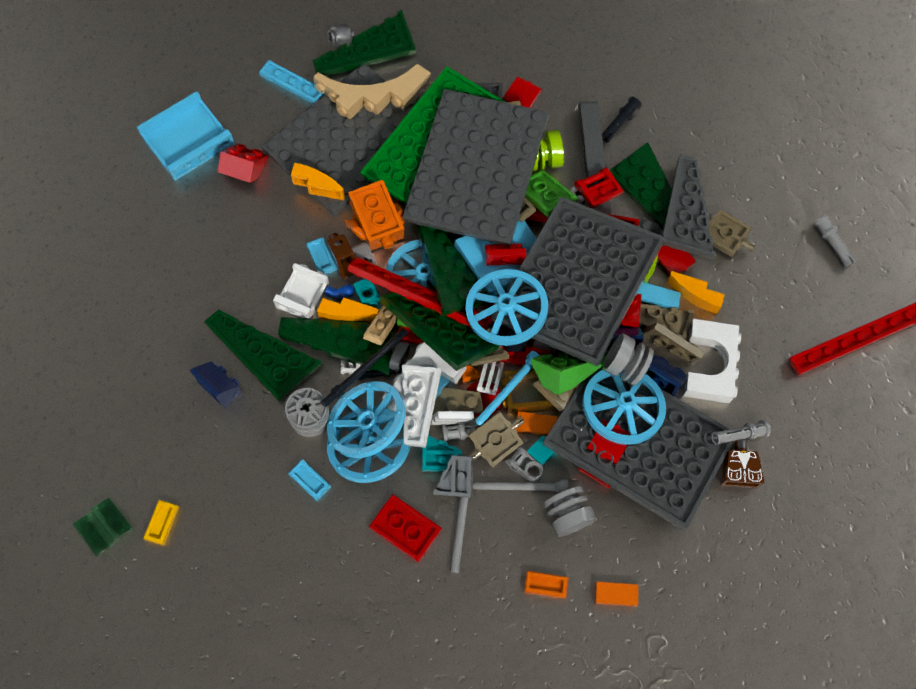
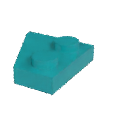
(437, 455)

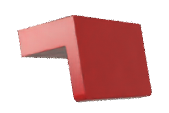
(504, 255)

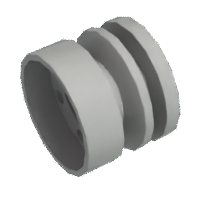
(629, 360)
(311, 422)
(568, 507)

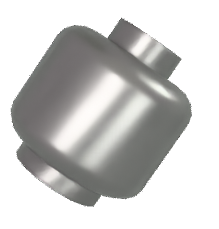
(340, 35)

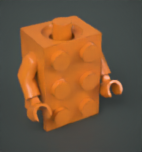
(377, 217)

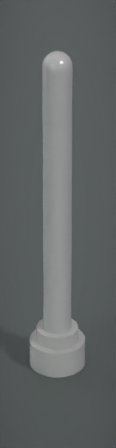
(558, 486)

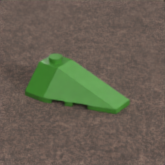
(562, 372)

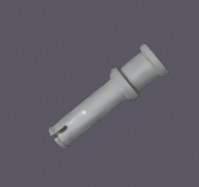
(830, 234)
(748, 431)
(457, 432)

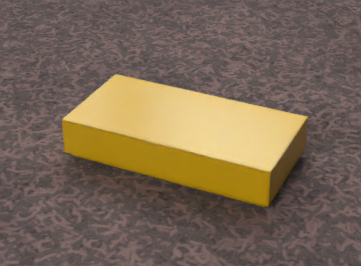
(161, 522)

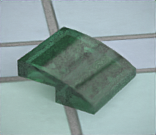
(102, 527)

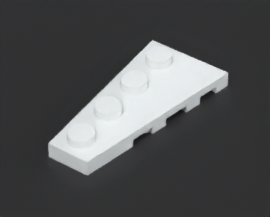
(420, 393)

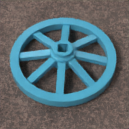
(401, 252)
(509, 309)
(625, 408)
(367, 421)
(367, 476)

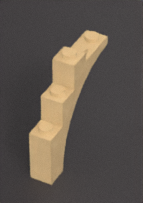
(374, 97)

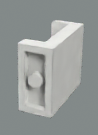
(302, 292)

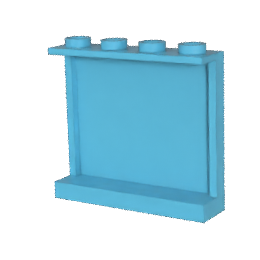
(185, 135)
(474, 254)

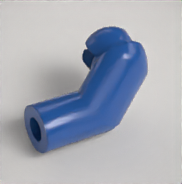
(345, 291)

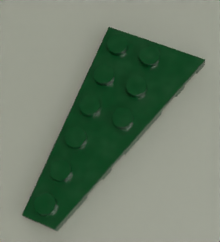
(372, 46)
(645, 182)
(448, 271)
(439, 332)
(337, 338)
(267, 358)

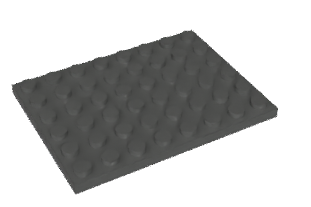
(335, 142)
(476, 167)
(590, 276)
(662, 473)

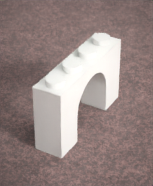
(725, 340)
(425, 358)

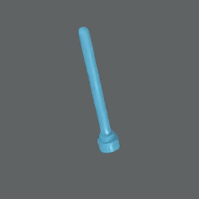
(507, 389)

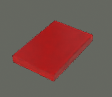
(405, 528)

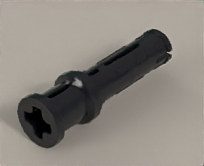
(625, 114)

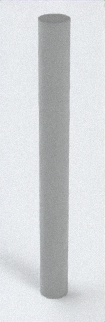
(459, 535)

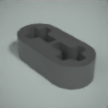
(399, 355)

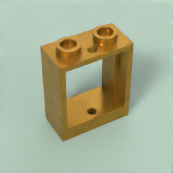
(513, 408)

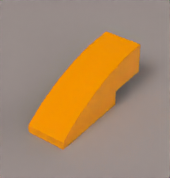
(316, 182)
(696, 292)
(346, 311)

